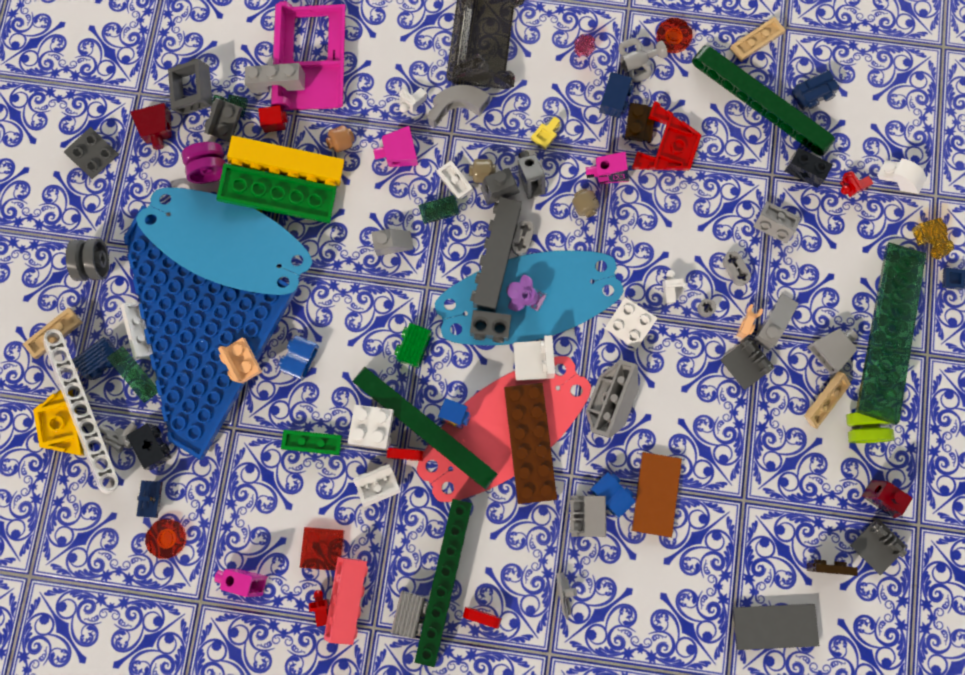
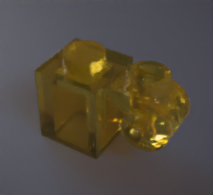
(936, 234)

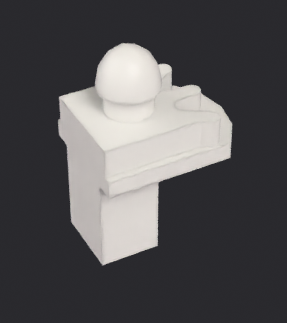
(411, 102)
(669, 286)

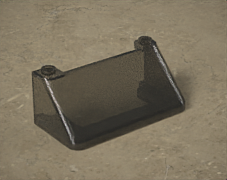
(481, 43)

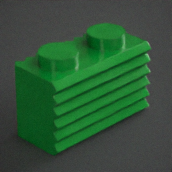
(413, 345)

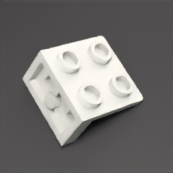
(534, 359)

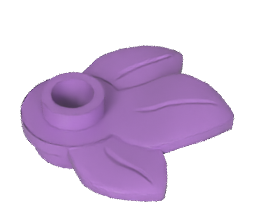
(521, 293)

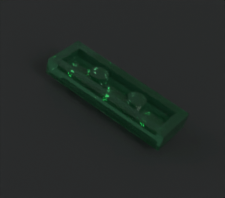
(133, 374)

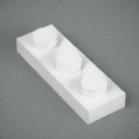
(135, 330)

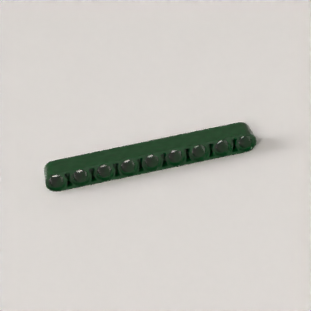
(763, 100)
(425, 428)

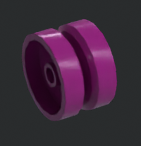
(203, 162)

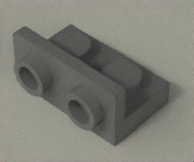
(223, 119)

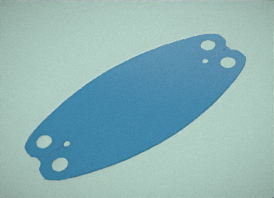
(224, 241)
(557, 273)

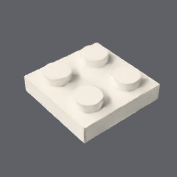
(371, 426)

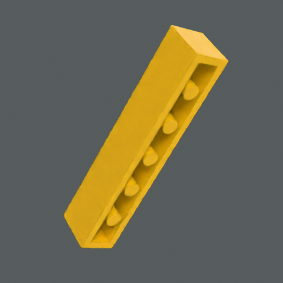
(285, 161)

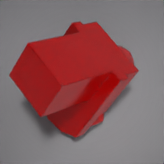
(852, 185)
(320, 608)

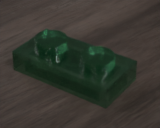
(439, 209)

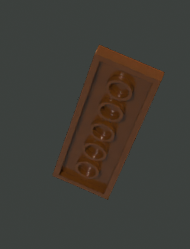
(530, 443)

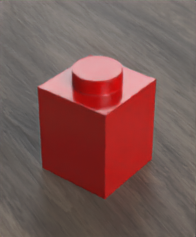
(272, 118)

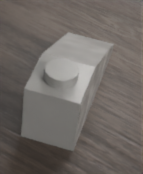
(775, 322)

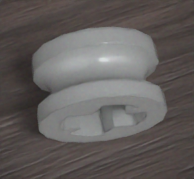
(700, 308)

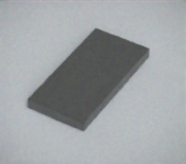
(775, 626)

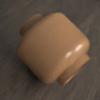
(340, 138)

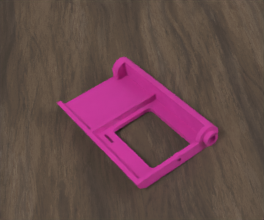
(322, 78)

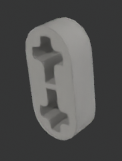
(518, 237)
(739, 265)

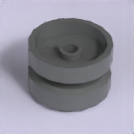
(87, 259)

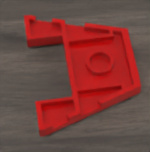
(676, 146)

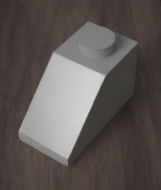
(391, 241)

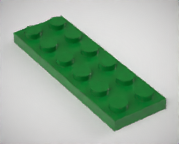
(276, 193)

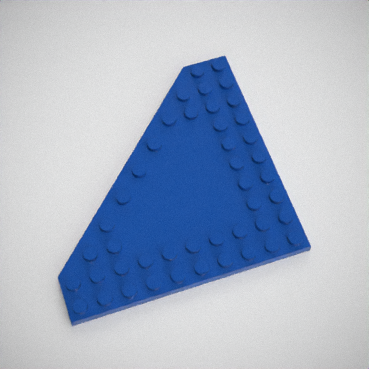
(186, 326)

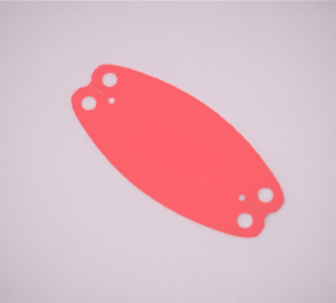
(488, 430)

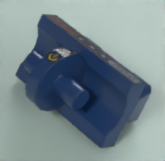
(149, 499)

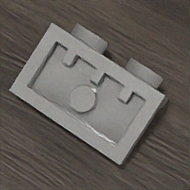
(777, 222)

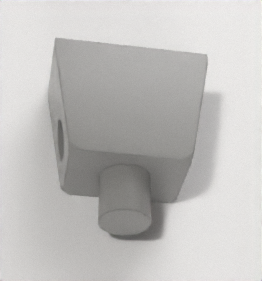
(834, 349)

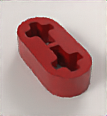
(405, 454)
(482, 617)

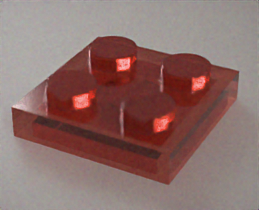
(321, 548)

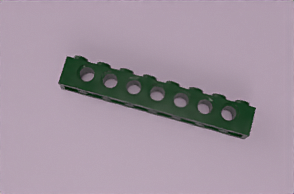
(443, 583)

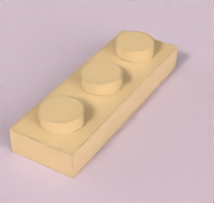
(757, 39)
(64, 322)
(827, 399)

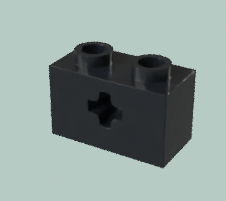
(808, 167)
(140, 441)

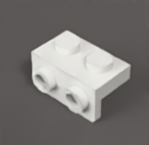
(376, 485)

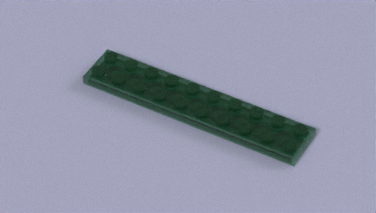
(891, 334)

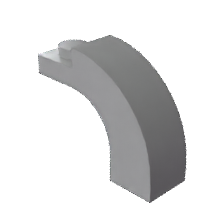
(457, 97)

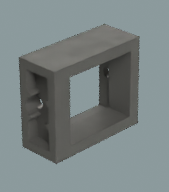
(195, 102)

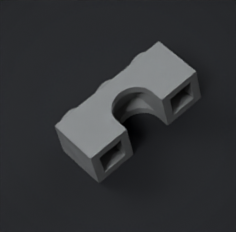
(261, 77)

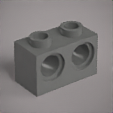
(491, 320)

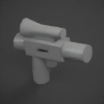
(118, 437)

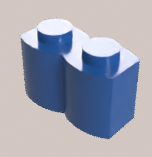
(298, 358)
(617, 498)

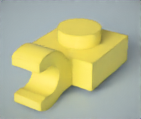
(545, 134)

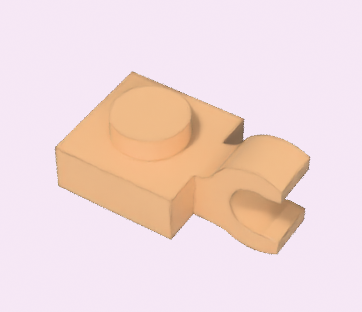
(747, 326)

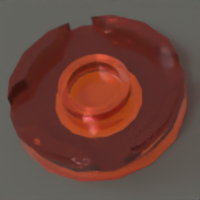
(674, 34)
(165, 538)

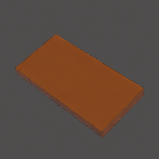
(656, 494)

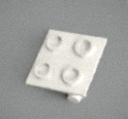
(631, 323)

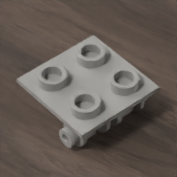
(588, 516)

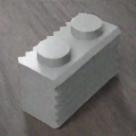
(408, 614)

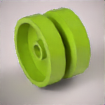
(869, 429)

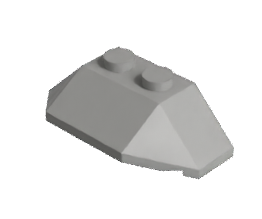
(613, 398)

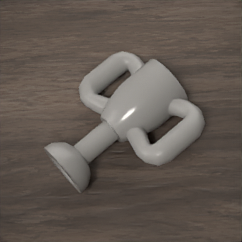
(639, 58)

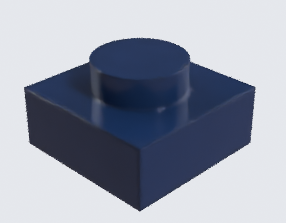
(953, 278)

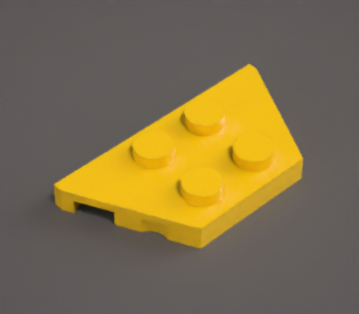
(56, 426)

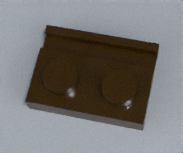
(638, 125)
(838, 568)

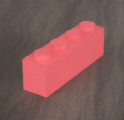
(345, 601)

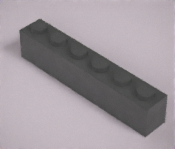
(497, 254)

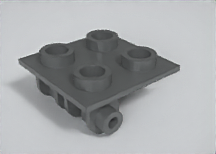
(91, 153)
(747, 363)
(879, 546)

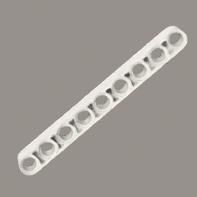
(80, 401)

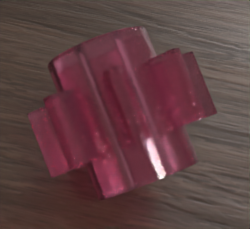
(584, 45)

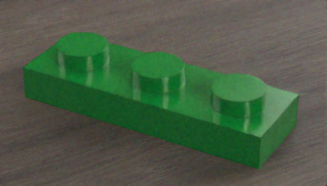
(311, 442)

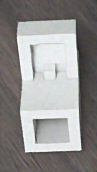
(906, 173)

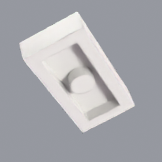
(454, 180)

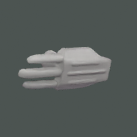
(565, 593)

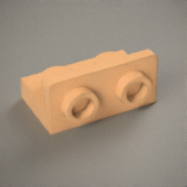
(239, 361)

